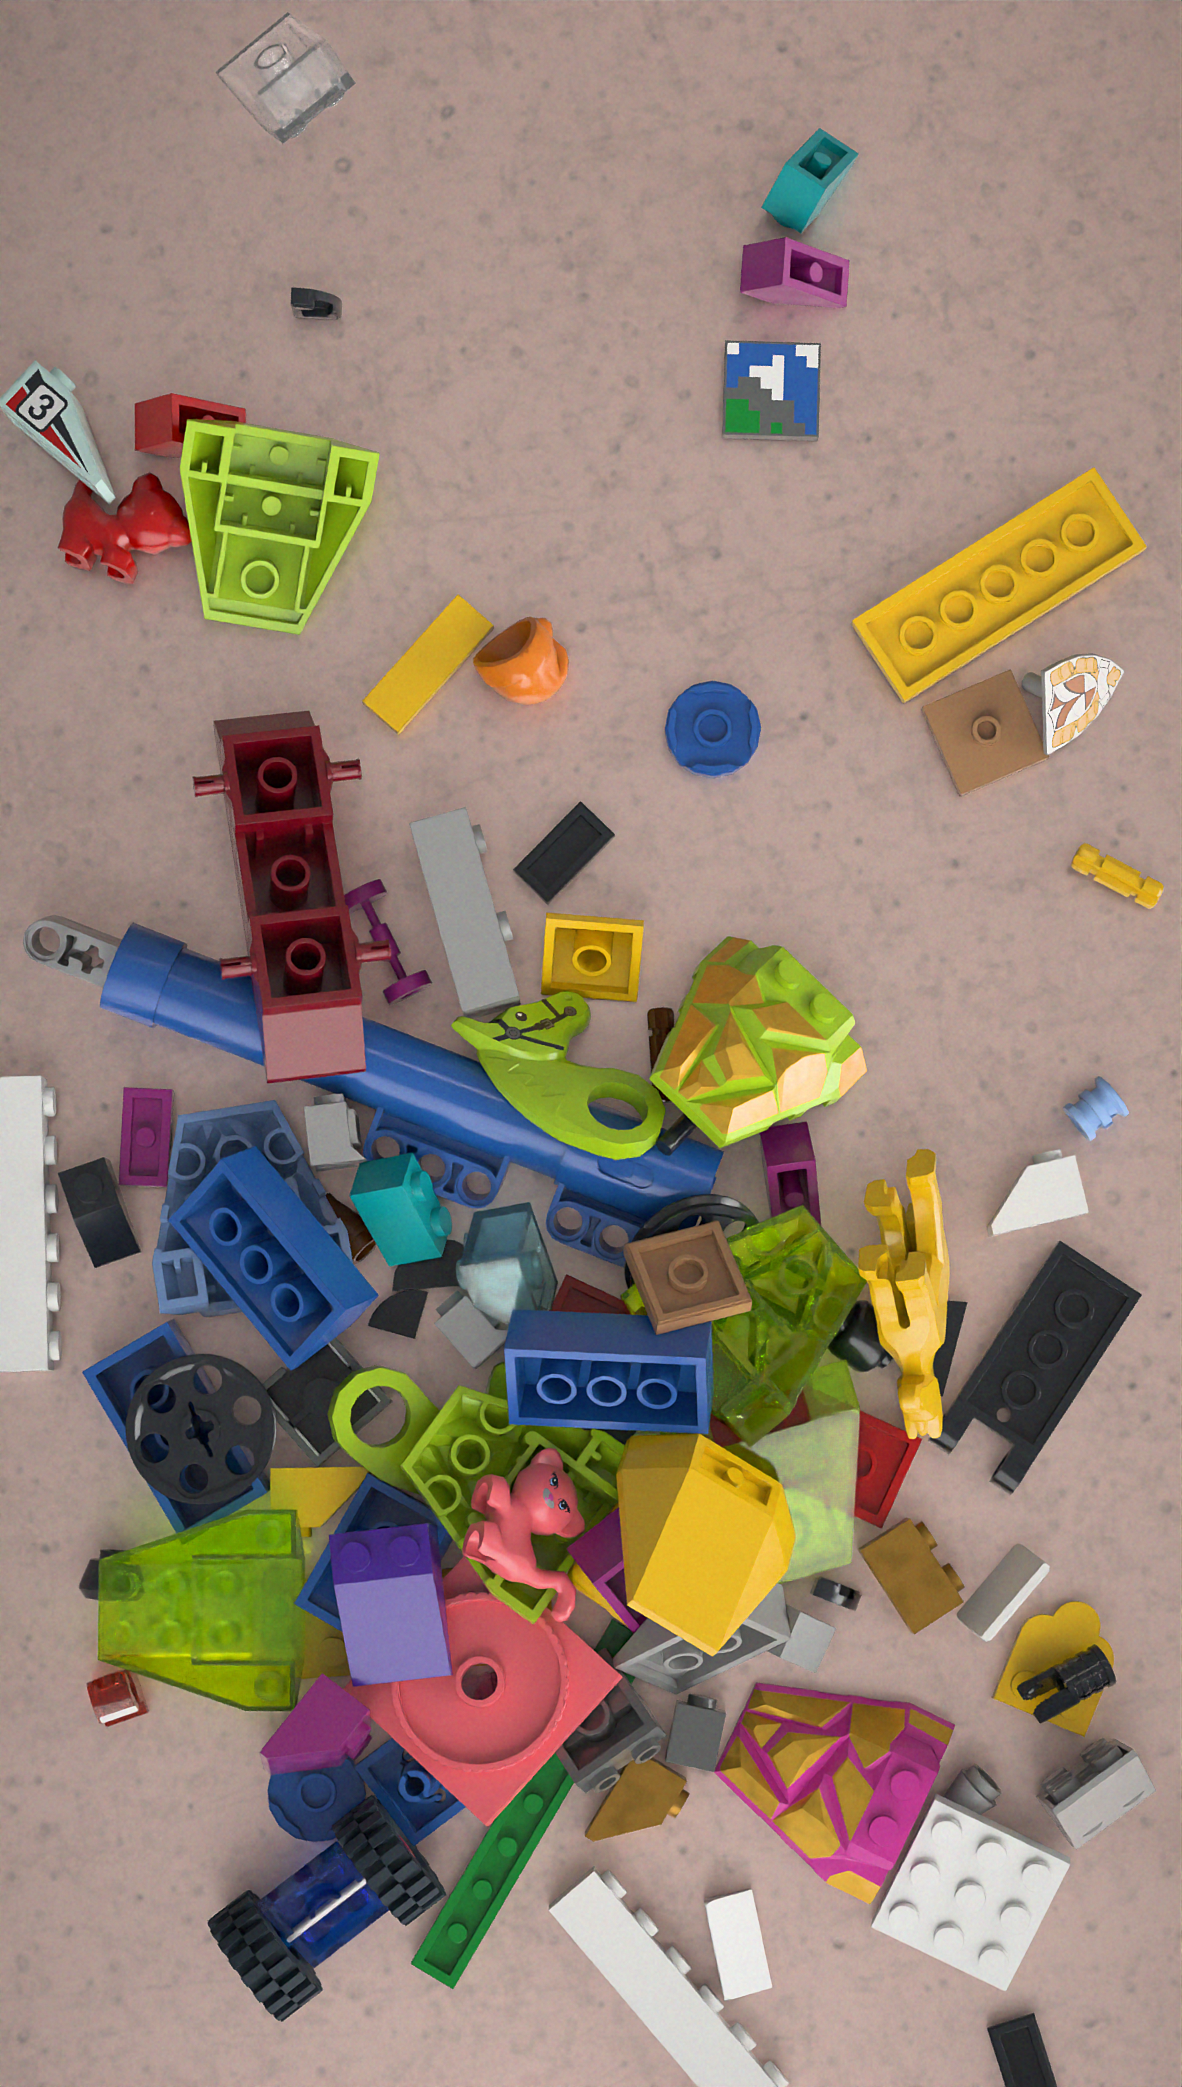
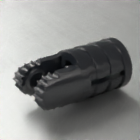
(1074, 1679)

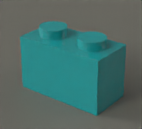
(401, 1209)

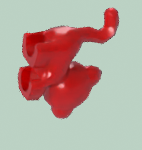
(144, 522)

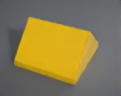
(592, 956)

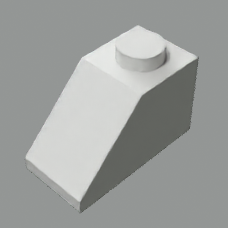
(1041, 1195)

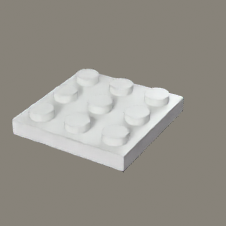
(970, 1892)

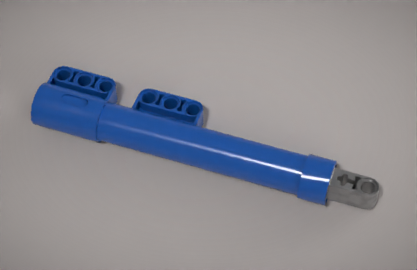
(420, 1091)

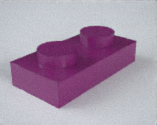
(146, 1137)

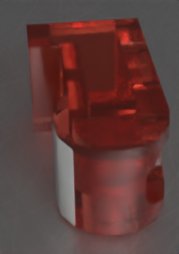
(117, 1697)

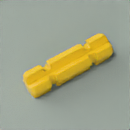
(1117, 875)

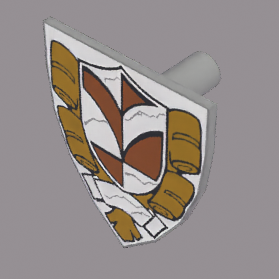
(1072, 695)

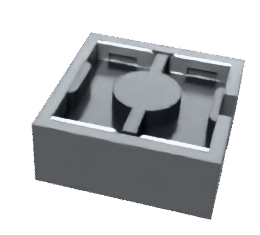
(304, 1397)

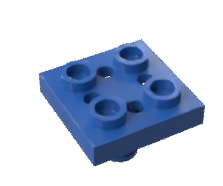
(407, 1791)

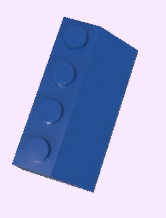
(272, 1256)

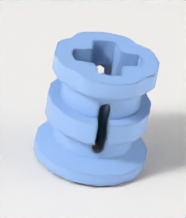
(1095, 1109)

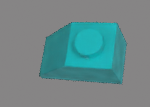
(809, 180)

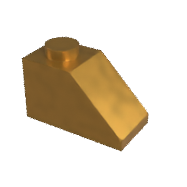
(639, 1800)

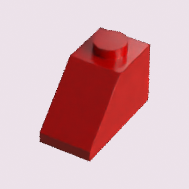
(163, 421)

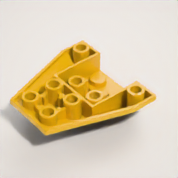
(699, 1535)

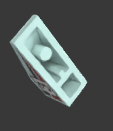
(52, 417)

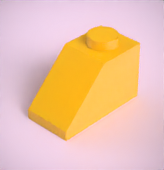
(314, 1492)

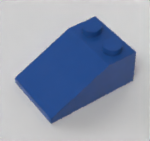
(373, 1507)

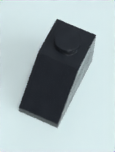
(99, 1211)

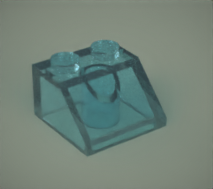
(506, 1263)

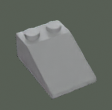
(678, 1665)

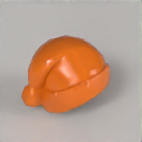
(524, 662)

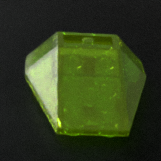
(211, 1610)

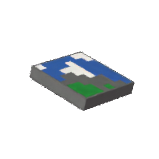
(771, 390)

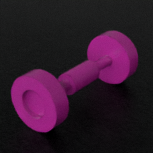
(407, 985)

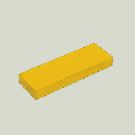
(428, 664)

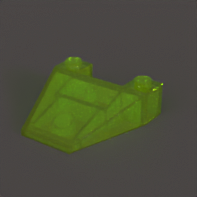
(816, 1470)

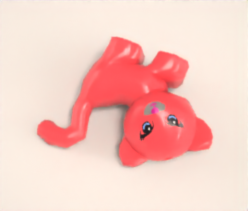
(539, 1503)

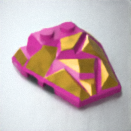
(835, 1776)

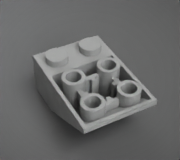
(1095, 1791)

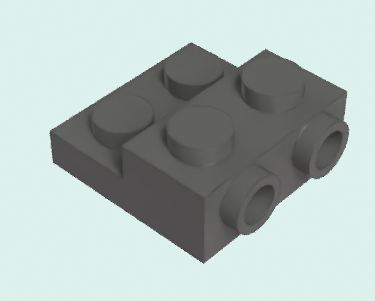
(611, 1737)

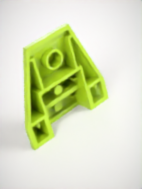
(270, 517)

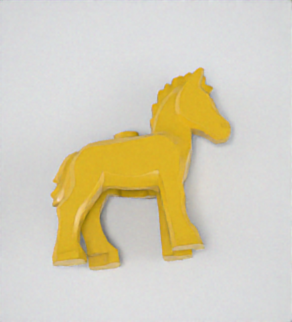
(910, 1287)

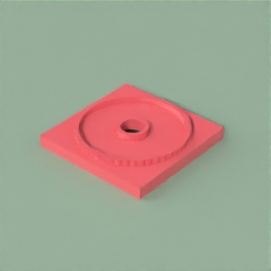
(493, 1744)

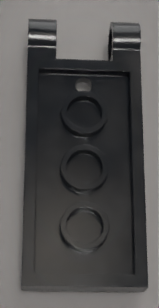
(1040, 1359)

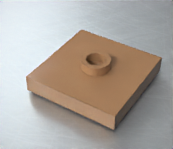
(985, 732)
(687, 1277)

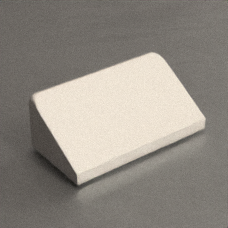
(1003, 1592)
(737, 1944)

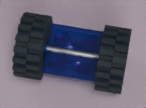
(324, 1907)

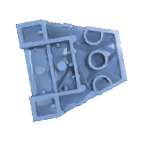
(198, 1145)

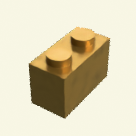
(912, 1575)

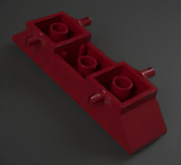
(292, 894)

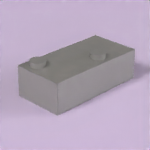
(465, 912)

